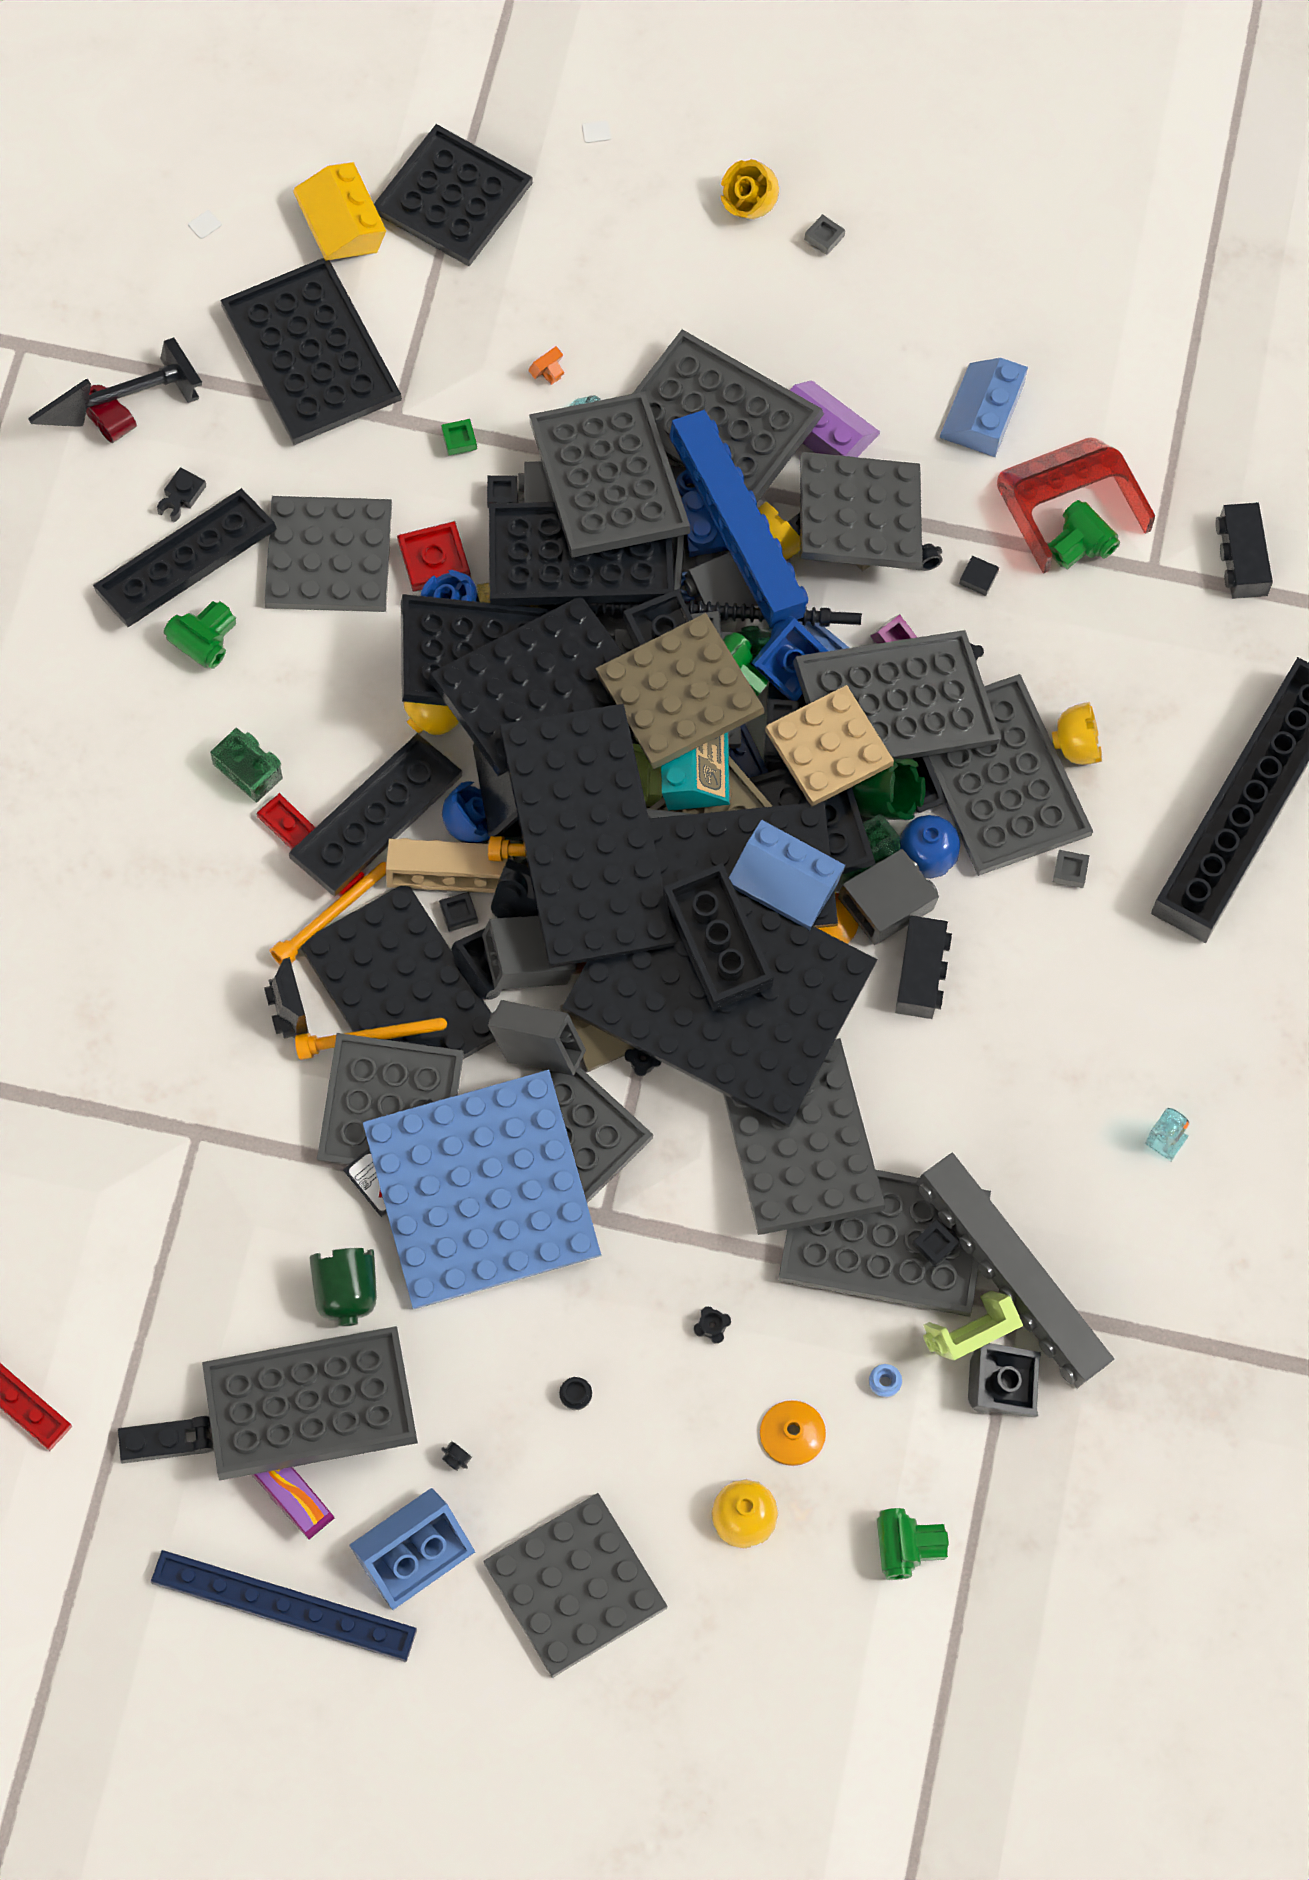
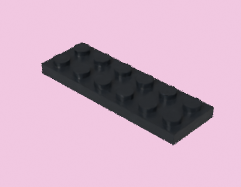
(184, 557)
(375, 813)

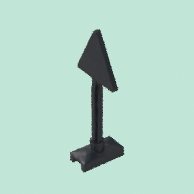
(72, 405)

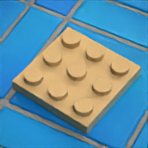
(829, 745)

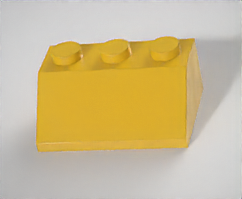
(340, 212)

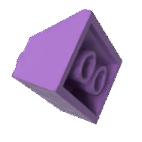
(839, 429)

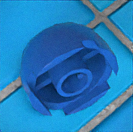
(465, 814)
(931, 844)

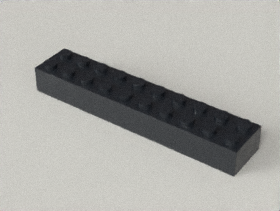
(1241, 813)

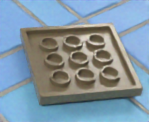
(680, 690)

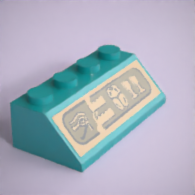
(698, 777)

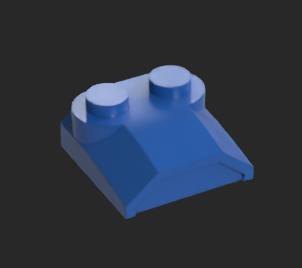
(703, 535)
(777, 656)

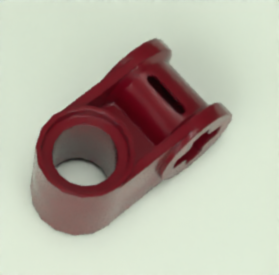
(111, 417)

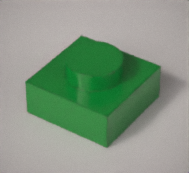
(459, 437)

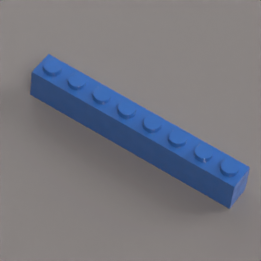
(738, 518)

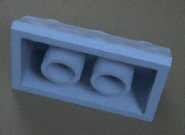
(985, 404)
(786, 874)
(412, 1548)

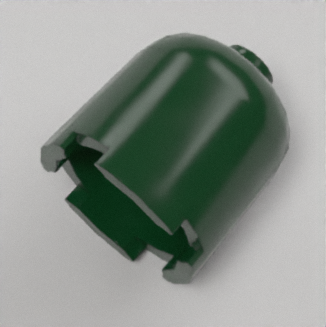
(891, 792)
(344, 1284)

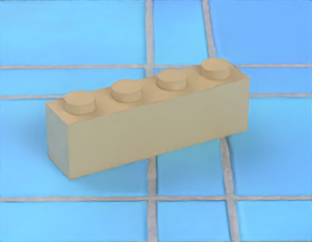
(442, 866)

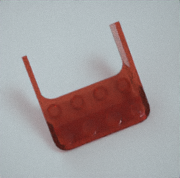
(1061, 473)

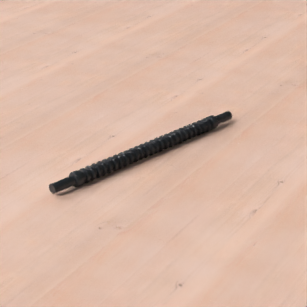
(823, 617)

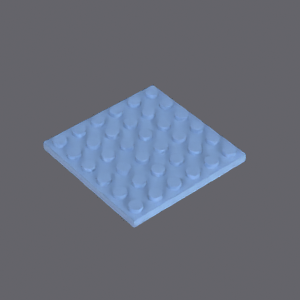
(481, 1189)

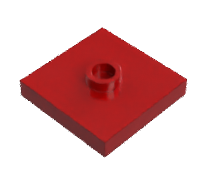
(432, 553)

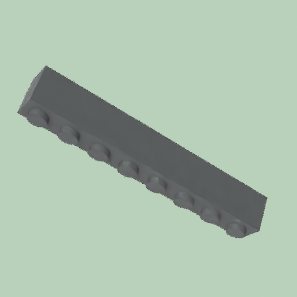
(1014, 1270)

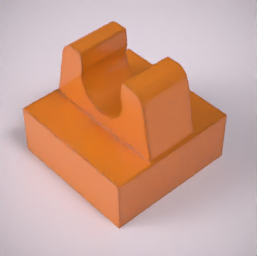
(548, 366)

